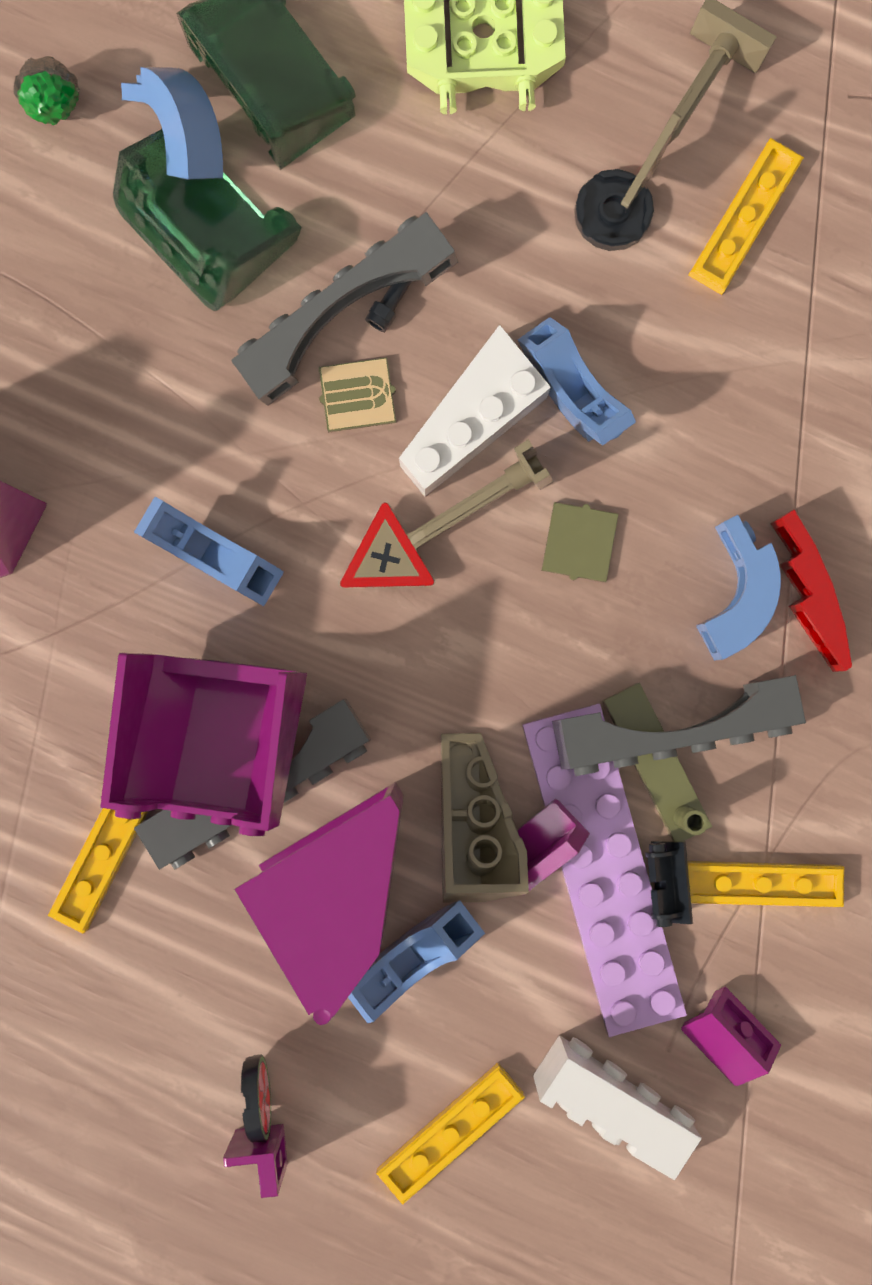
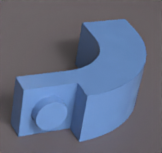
(186, 120)
(572, 385)
(208, 551)
(755, 593)
(419, 951)

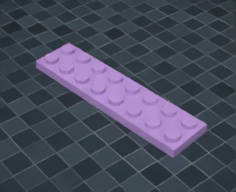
(609, 889)

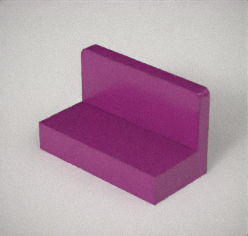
(551, 840)
(733, 1038)
(269, 1157)

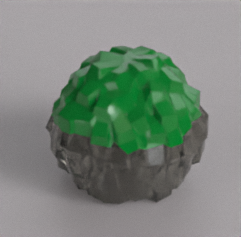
(46, 90)

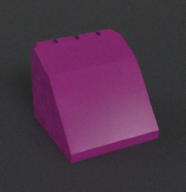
(328, 901)

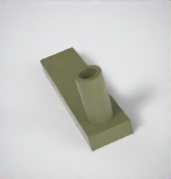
(664, 777)

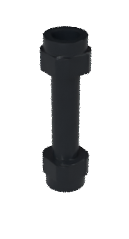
(382, 313)

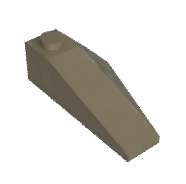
(479, 838)

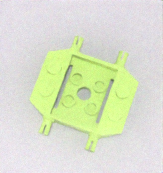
(484, 61)

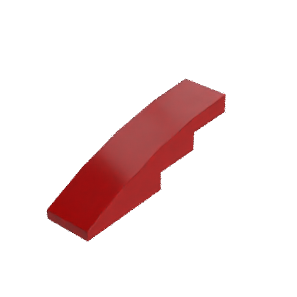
(818, 606)

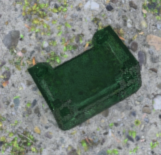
(270, 71)
(199, 226)

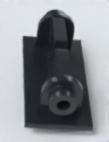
(672, 889)

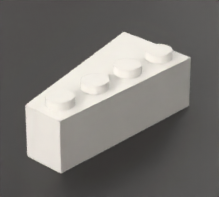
(477, 410)
(616, 1106)

